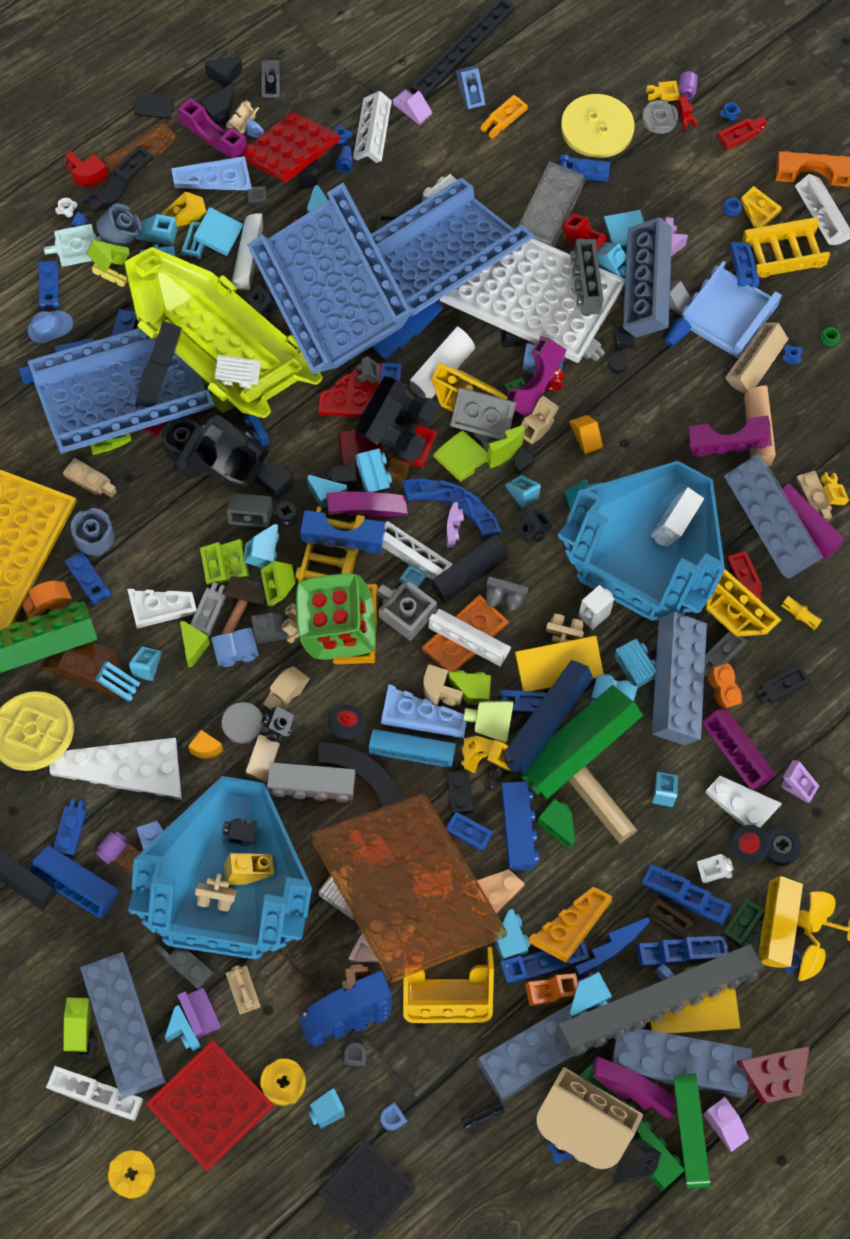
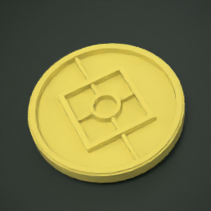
(597, 126)
(34, 730)

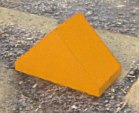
(587, 434)

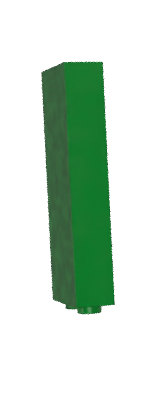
(581, 741)

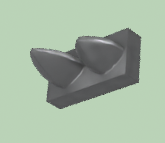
(498, 589)

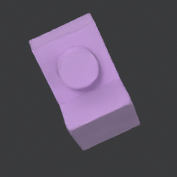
(413, 106)
(678, 240)
(799, 782)

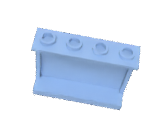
(727, 312)

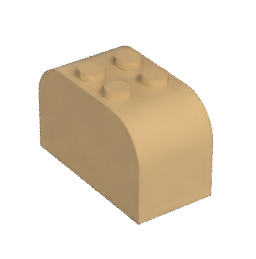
(587, 1121)

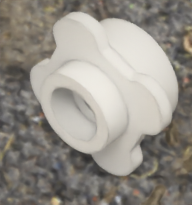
(63, 203)

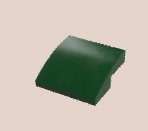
(746, 926)

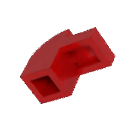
(86, 173)
(579, 228)

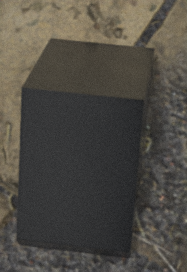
(224, 70)

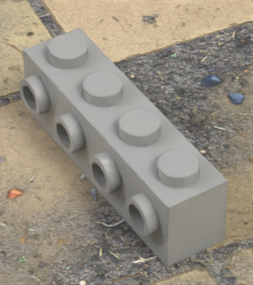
(311, 781)

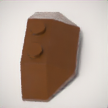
(83, 665)

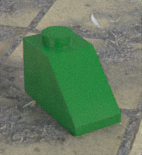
(559, 823)

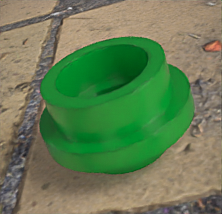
(830, 332)

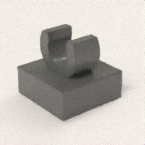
(369, 370)

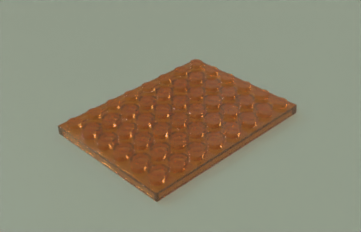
(408, 887)

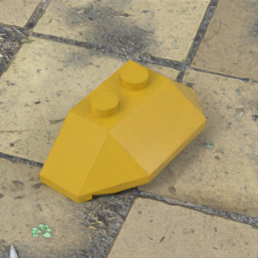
(448, 381)
(740, 609)

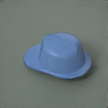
(49, 326)

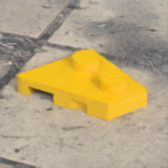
(759, 208)

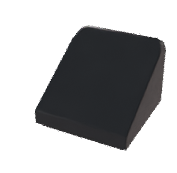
(623, 339)

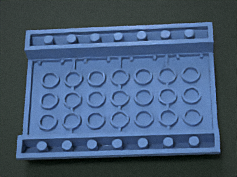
(444, 244)
(331, 283)
(95, 386)

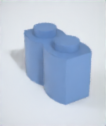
(235, 647)

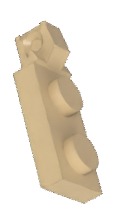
(89, 478)
(814, 494)

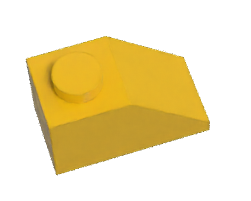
(186, 209)

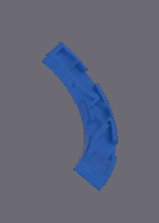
(450, 493)

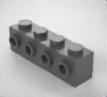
(587, 276)

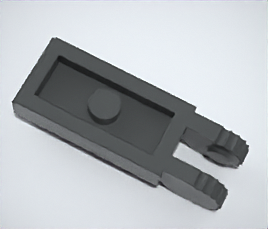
(186, 965)

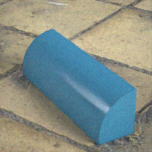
(412, 748)

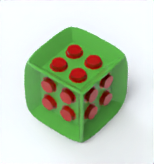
(335, 616)

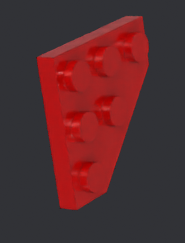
(348, 396)

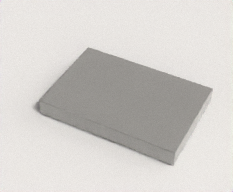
(482, 413)

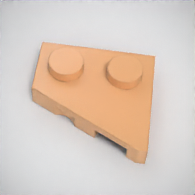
(500, 888)

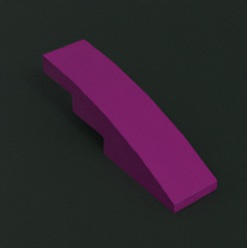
(366, 503)
(632, 1085)

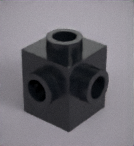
(263, 300)
(534, 526)
(276, 724)

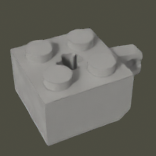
(406, 597)

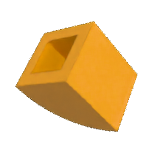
(205, 746)

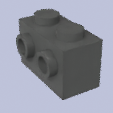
(249, 510)

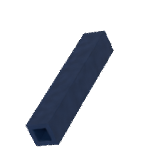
(547, 717)

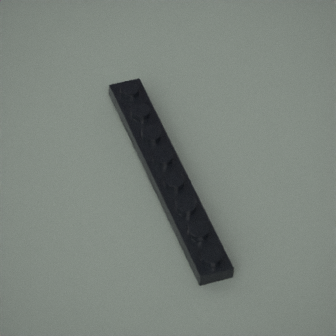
(462, 48)

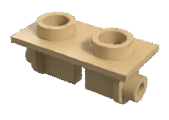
(245, 112)
(242, 989)

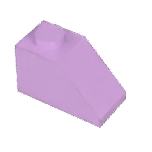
(727, 1124)

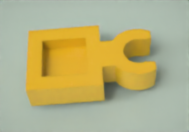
(665, 91)
(834, 492)

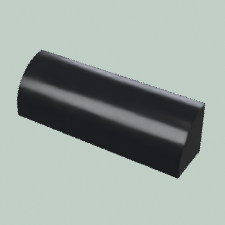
(469, 569)
(25, 883)

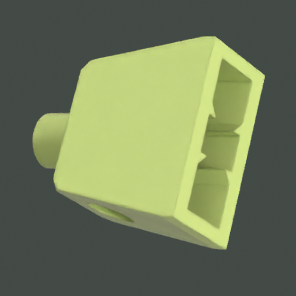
(491, 718)

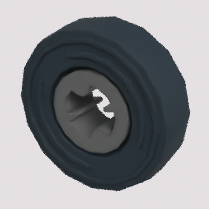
(790, 852)

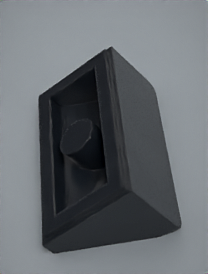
(154, 105)

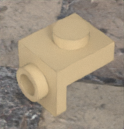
(354, 971)

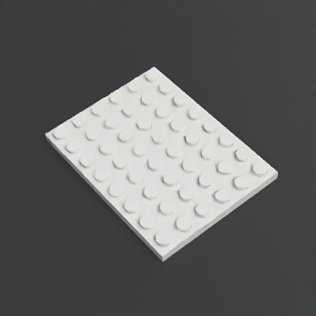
(535, 297)

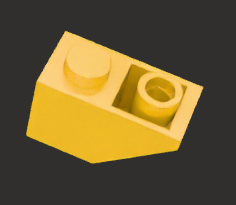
(247, 868)

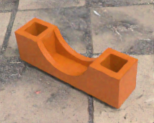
(834, 168)

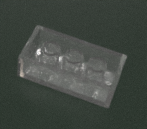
(552, 203)

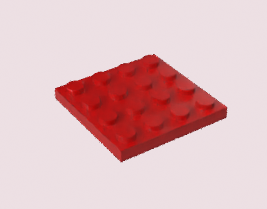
(289, 146)
(210, 1105)

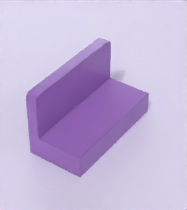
(199, 1013)

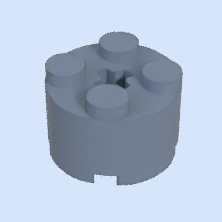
(118, 225)
(92, 531)

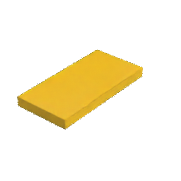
(544, 664)
(708, 1016)

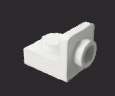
(715, 868)

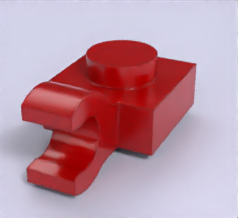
(685, 109)

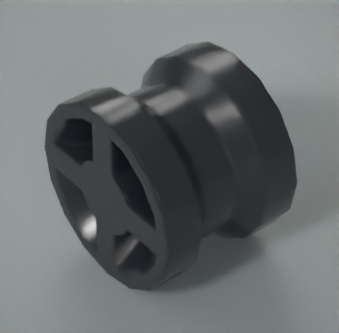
(289, 517)

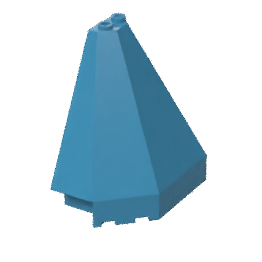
(614, 547)
(193, 850)

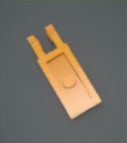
(504, 116)

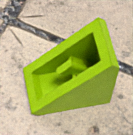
(194, 642)

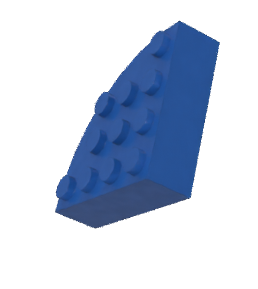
(347, 1010)

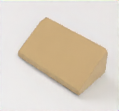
(262, 755)

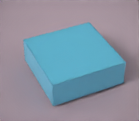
(414, 576)

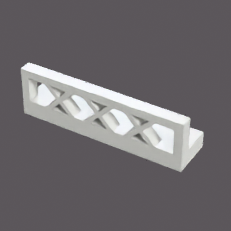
(376, 127)
(412, 556)
(469, 637)

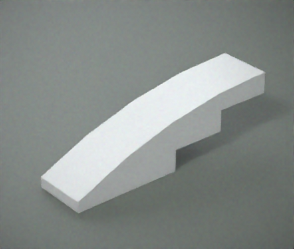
(93, 1093)

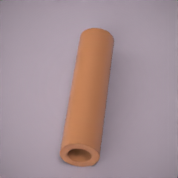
(235, 617)

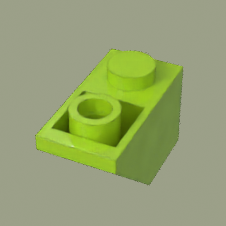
(474, 686)

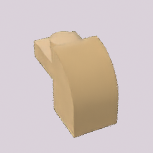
(540, 420)
(285, 687)
(435, 688)

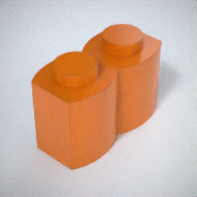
(723, 681)

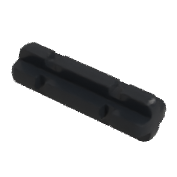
(494, 775)
(482, 1116)

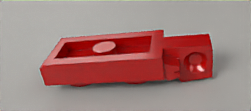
(741, 132)
(745, 573)

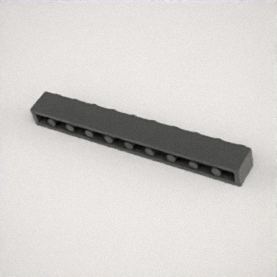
(658, 1000)

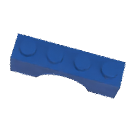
(366, 537)

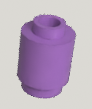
(688, 84)
(111, 847)

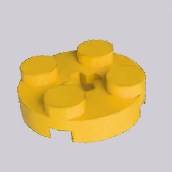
(288, 1094)
(143, 1180)

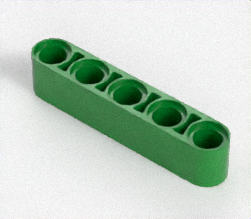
(691, 1131)

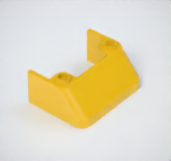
(450, 999)

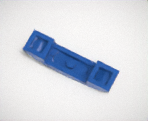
(539, 964)

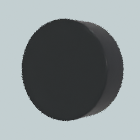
(618, 363)

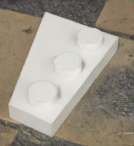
(158, 607)
(741, 802)

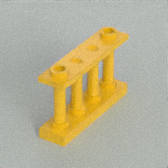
(788, 231)
(346, 564)

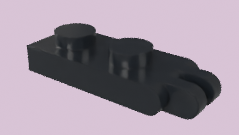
(783, 685)

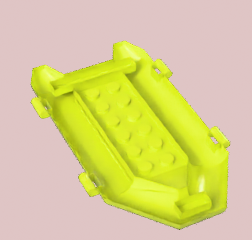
(213, 325)

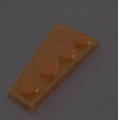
(153, 141)

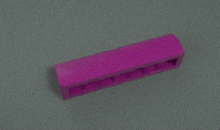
(821, 532)
(738, 748)

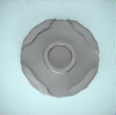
(659, 116)
(242, 722)

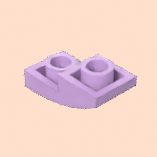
(453, 524)

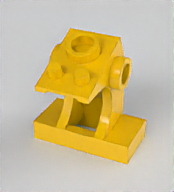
(490, 748)

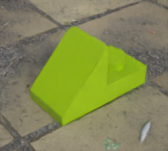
(104, 254)

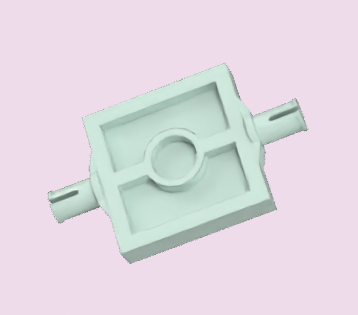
(72, 244)

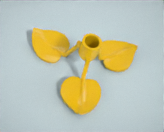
(821, 907)

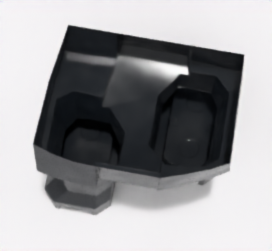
(378, 418)
(222, 452)

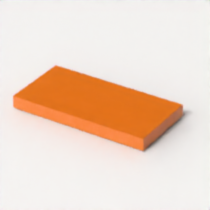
(453, 656)

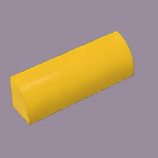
(780, 922)

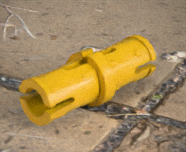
(801, 613)

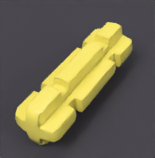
(111, 275)

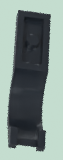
(120, 177)
(158, 365)

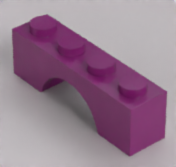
(196, 119)
(547, 358)
(753, 435)

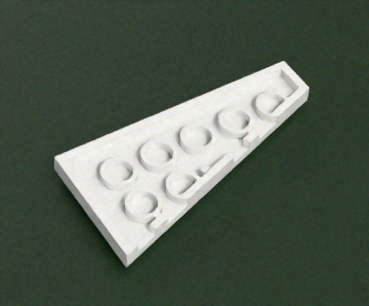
(129, 766)

